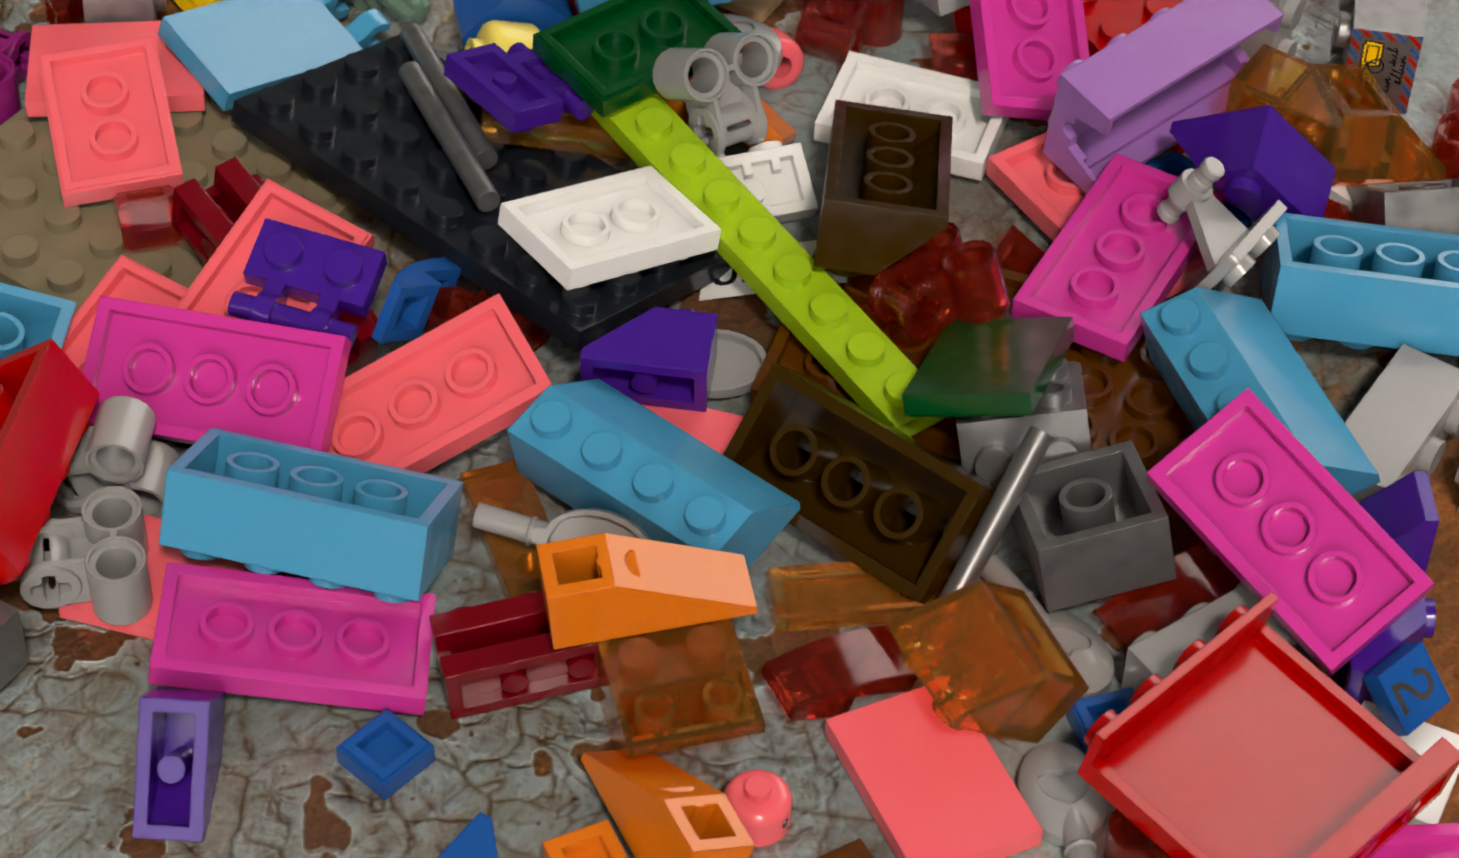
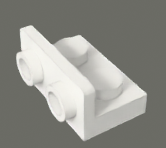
(776, 178)

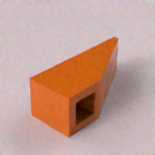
(635, 586)
(666, 808)

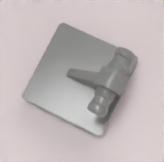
(1222, 239)

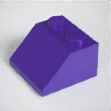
(1261, 160)

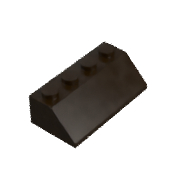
(882, 186)
(861, 482)

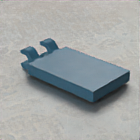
(258, 43)

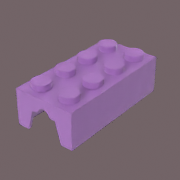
(1148, 78)

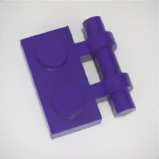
(514, 86)
(313, 269)

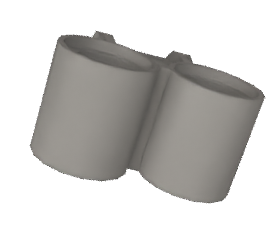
(720, 91)
(119, 454)
(94, 559)

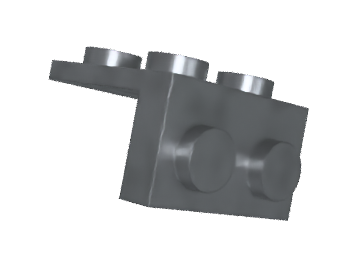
(991, 441)

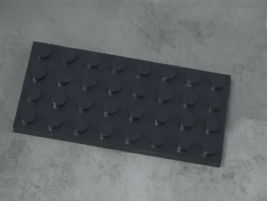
(371, 144)

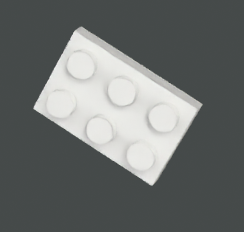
(913, 88)
(608, 227)

